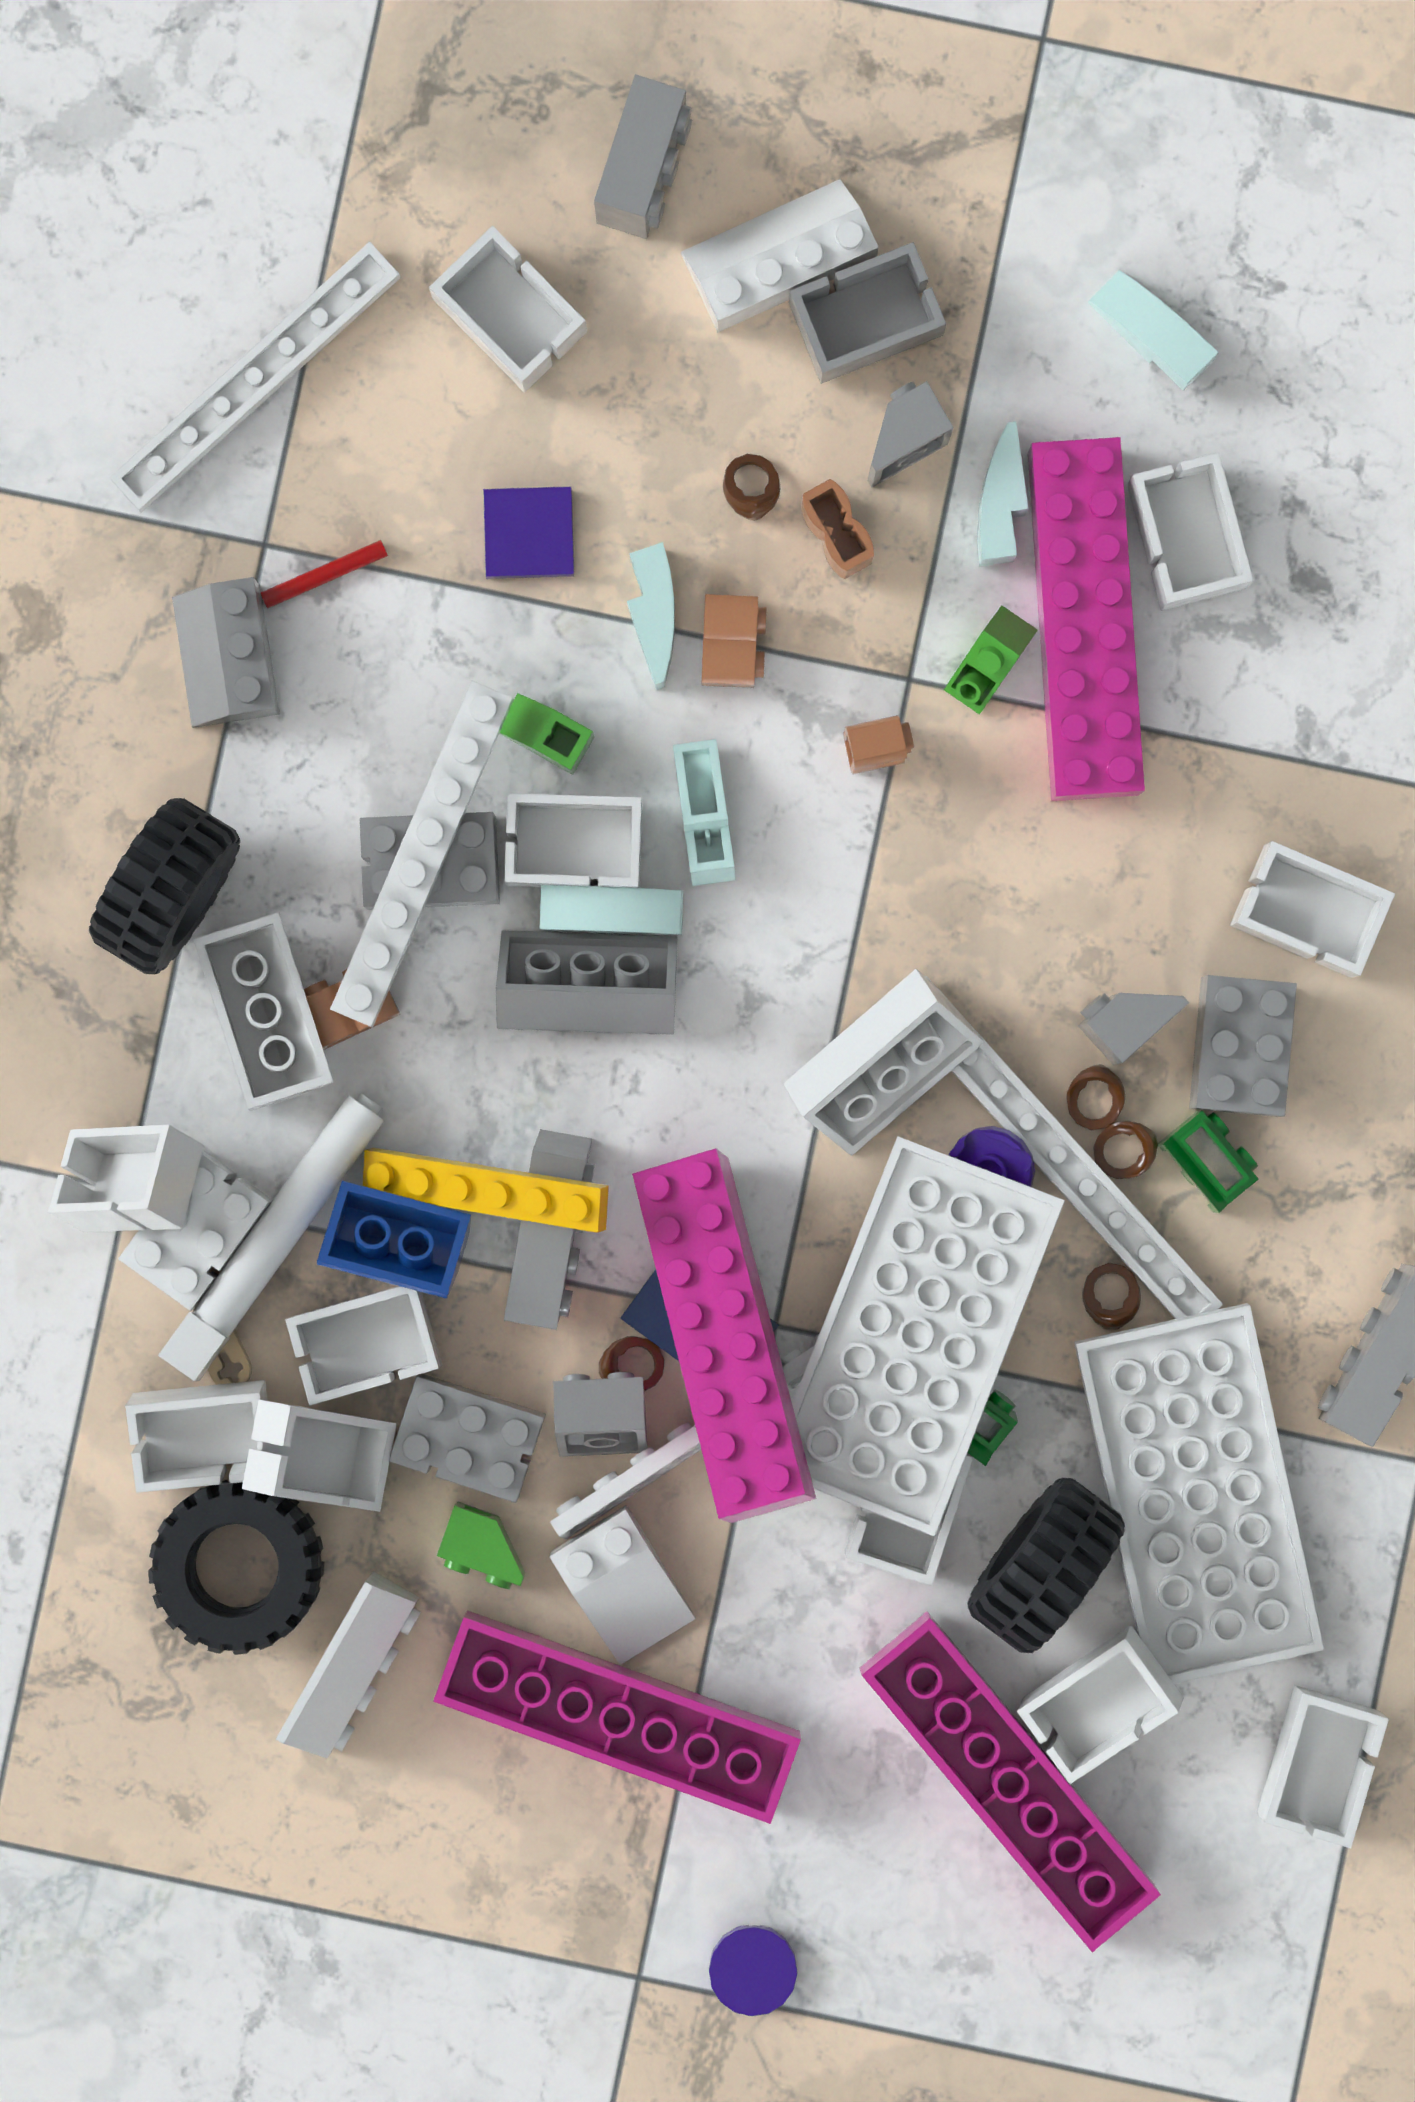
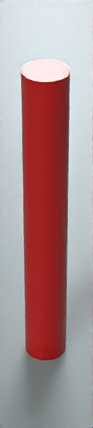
(324, 574)

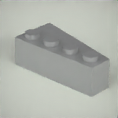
(546, 1251)
(1379, 1364)

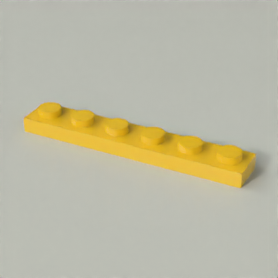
(488, 1189)

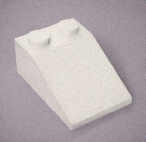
(622, 1585)

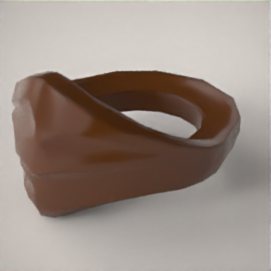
(750, 506)
(1115, 1087)
(1144, 1161)
(1111, 1318)
(609, 1360)

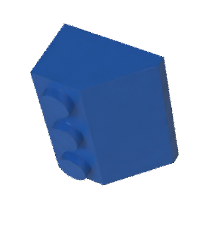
(395, 1239)

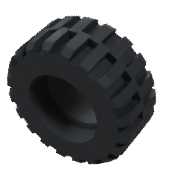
(164, 886)
(1046, 1565)
(202, 1616)

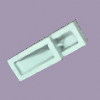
(1153, 329)
(1001, 500)
(654, 610)
(704, 812)
(611, 910)

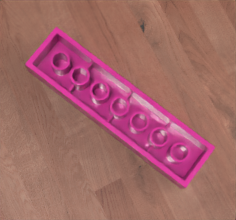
(1085, 619)
(723, 1336)
(618, 1716)
(1009, 1781)

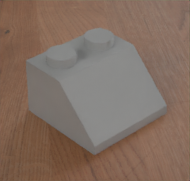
(910, 431)
(1126, 1021)
(600, 1415)

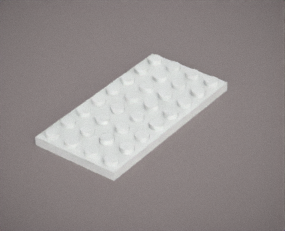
(919, 1332)
(1201, 1493)

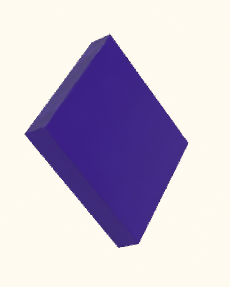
(528, 532)

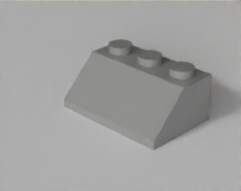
(225, 653)

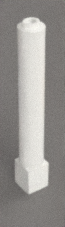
(272, 1238)

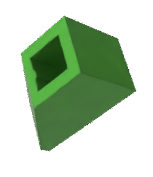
(990, 659)
(547, 733)
(480, 1543)

